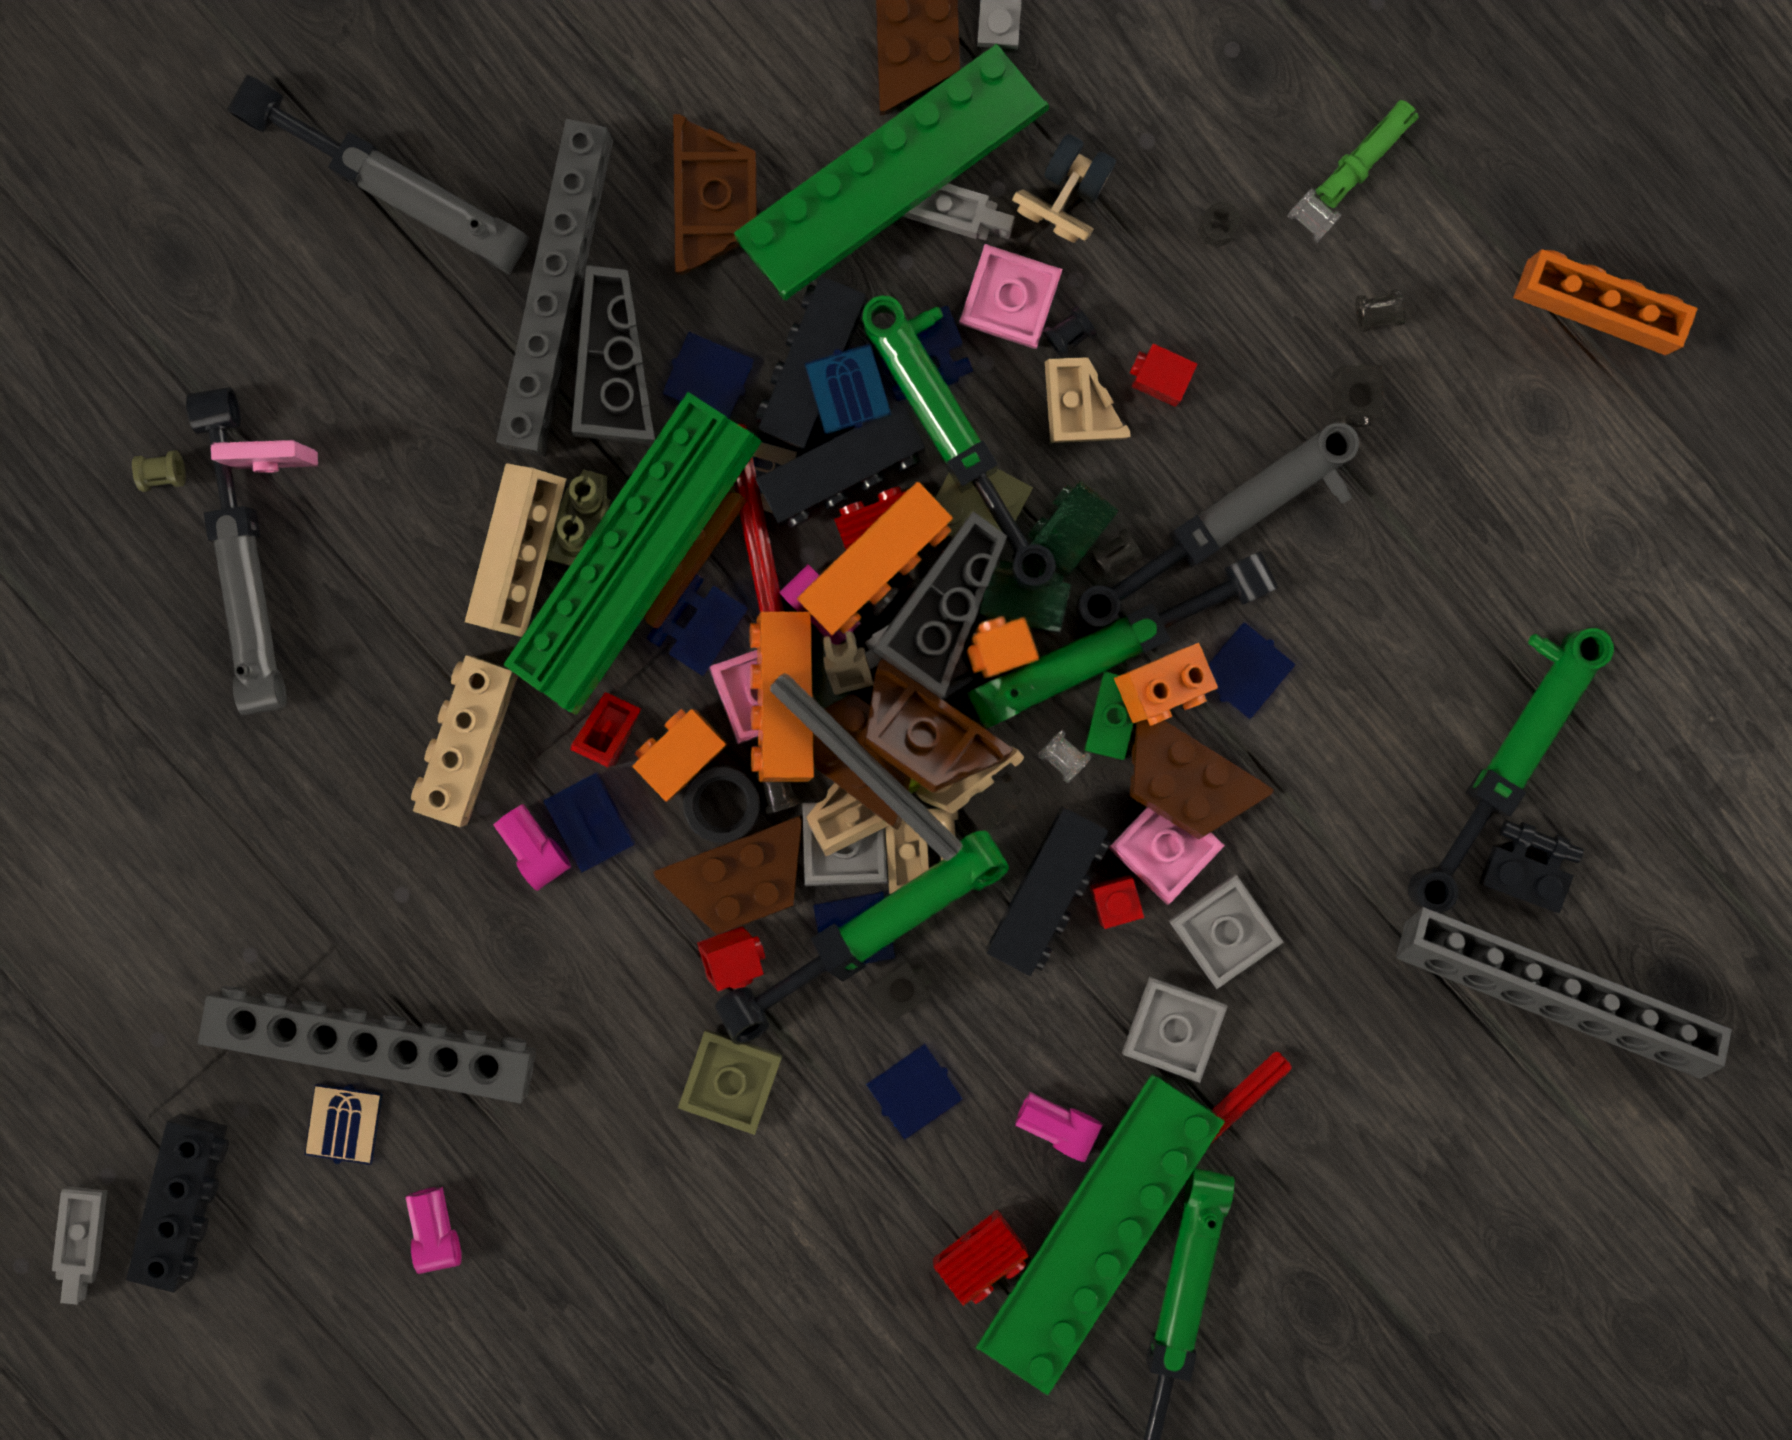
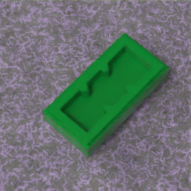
(1110, 721)

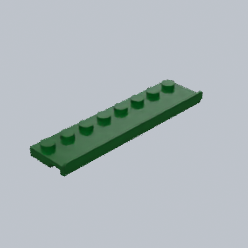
(890, 172)
(632, 553)
(1100, 1233)

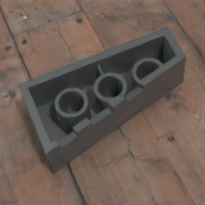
(610, 376)
(937, 616)

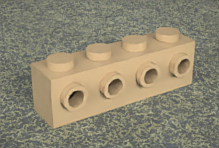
(515, 549)
(464, 741)

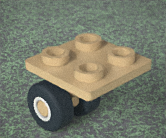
(1070, 163)

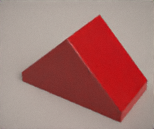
(606, 730)

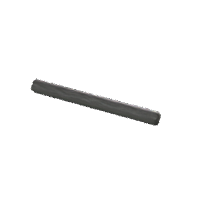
(866, 766)

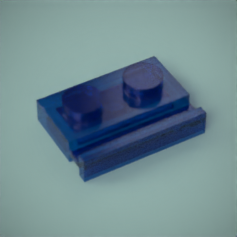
(589, 822)

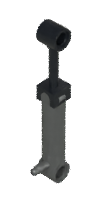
(388, 180)
(1237, 513)
(234, 531)

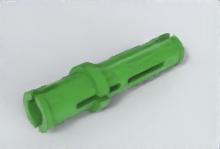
(1356, 165)

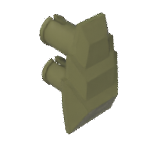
(578, 516)

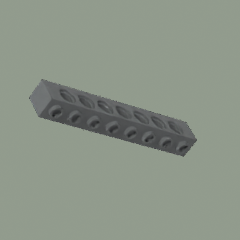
(555, 287)
(1564, 993)
(224, 1029)

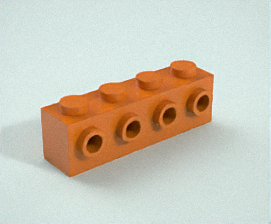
(1605, 302)
(875, 558)
(1000, 647)
(783, 739)

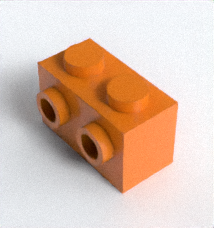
(1166, 683)
(679, 754)

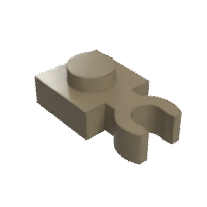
(847, 665)

